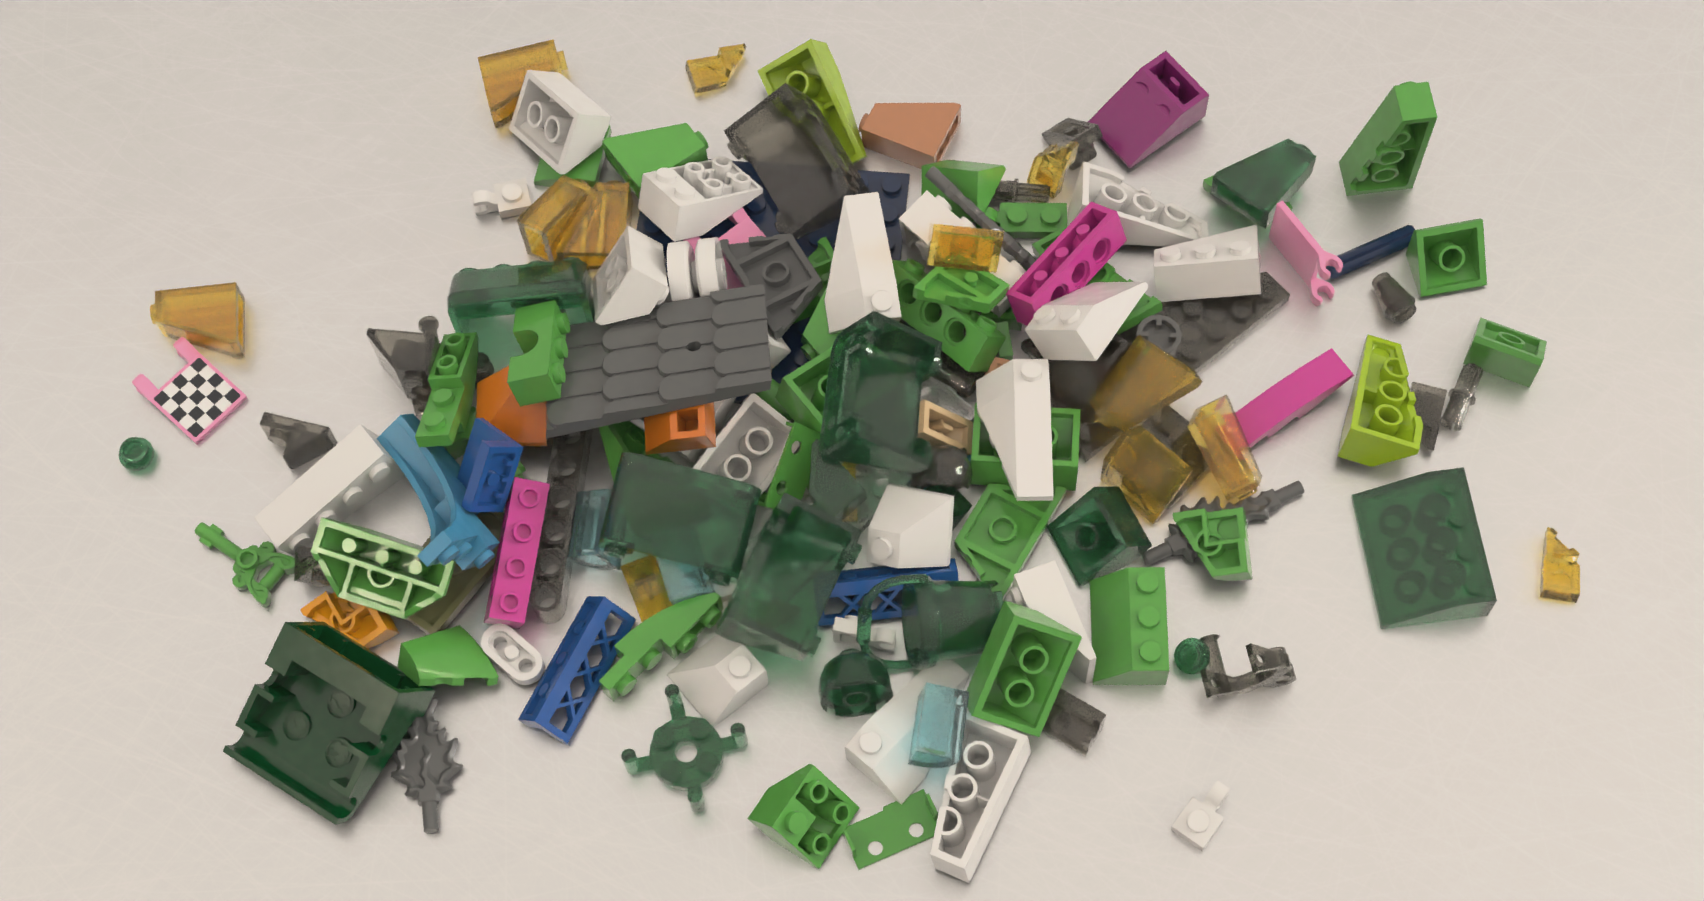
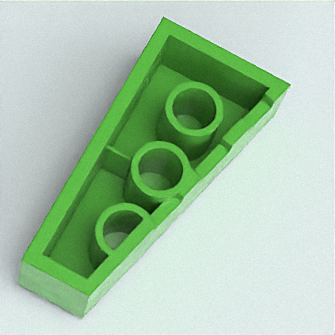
(1391, 143)

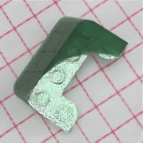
(507, 287)

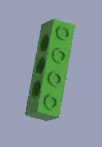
(982, 339)

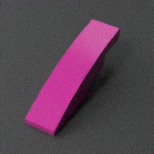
(1293, 396)

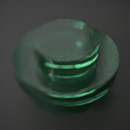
(136, 453)
(1192, 656)

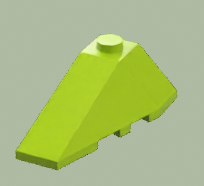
(815, 73)
(1381, 410)

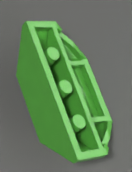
(378, 569)

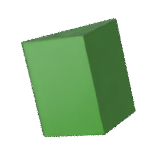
(973, 179)
(1448, 257)
(1506, 352)

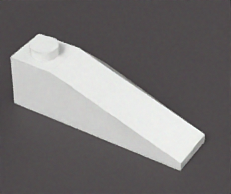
(861, 266)

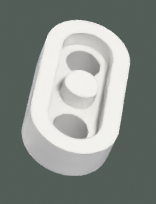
(513, 655)

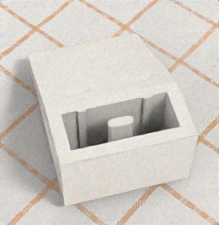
(695, 196)

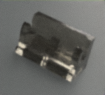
(1074, 722)

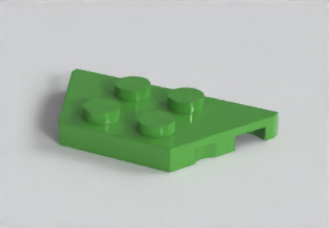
(1004, 533)

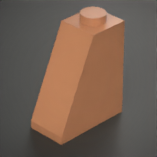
(911, 131)

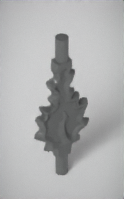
(1009, 244)
(1254, 509)
(426, 764)

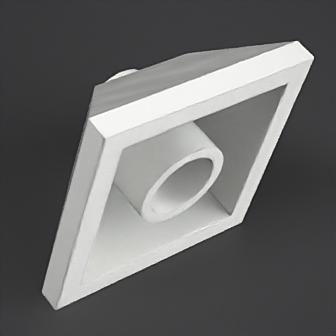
(911, 528)
(719, 678)

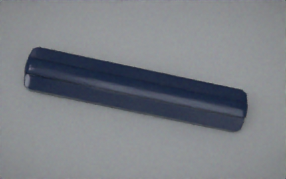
(1373, 250)

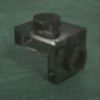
(308, 569)

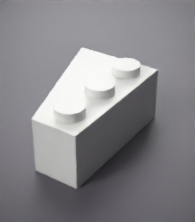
(1209, 267)

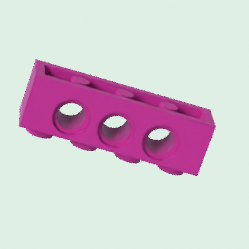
(1068, 261)
(517, 553)

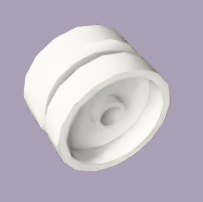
(695, 274)

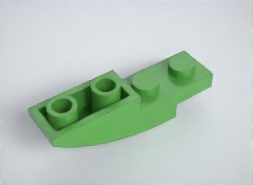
(452, 390)
(669, 630)

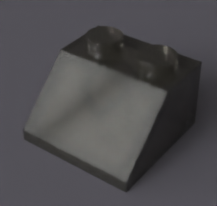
(406, 358)

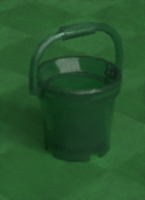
(938, 618)

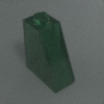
(1264, 180)

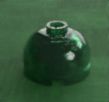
(854, 683)

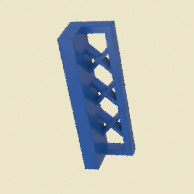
(862, 580)
(566, 664)

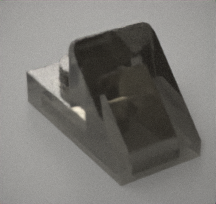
(1075, 130)
(302, 439)

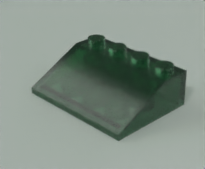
(1424, 550)

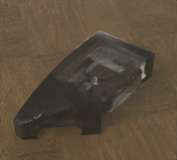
(1429, 406)

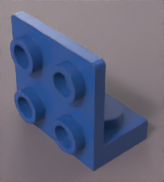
(488, 468)

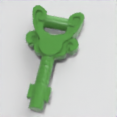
(249, 562)

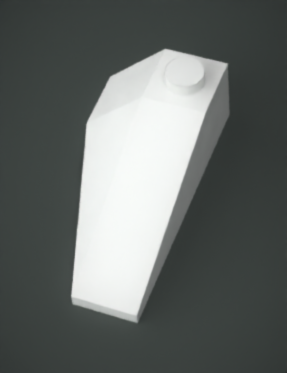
(1141, 216)
(1018, 418)
(885, 740)

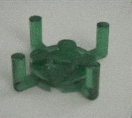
(678, 733)

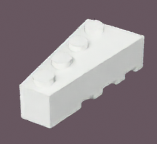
(936, 210)
(330, 489)
(976, 794)

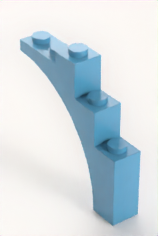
(434, 475)

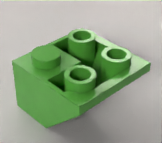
(804, 814)

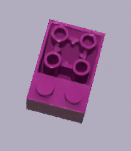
(1151, 109)

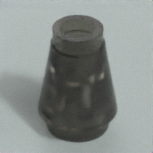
(1394, 300)

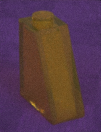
(506, 70)
(550, 216)
(598, 224)
(204, 316)
(1142, 385)
(1225, 448)

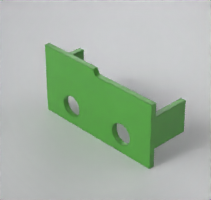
(793, 468)
(892, 829)

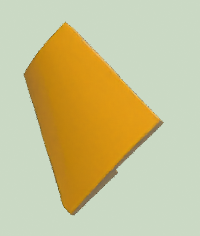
(354, 620)

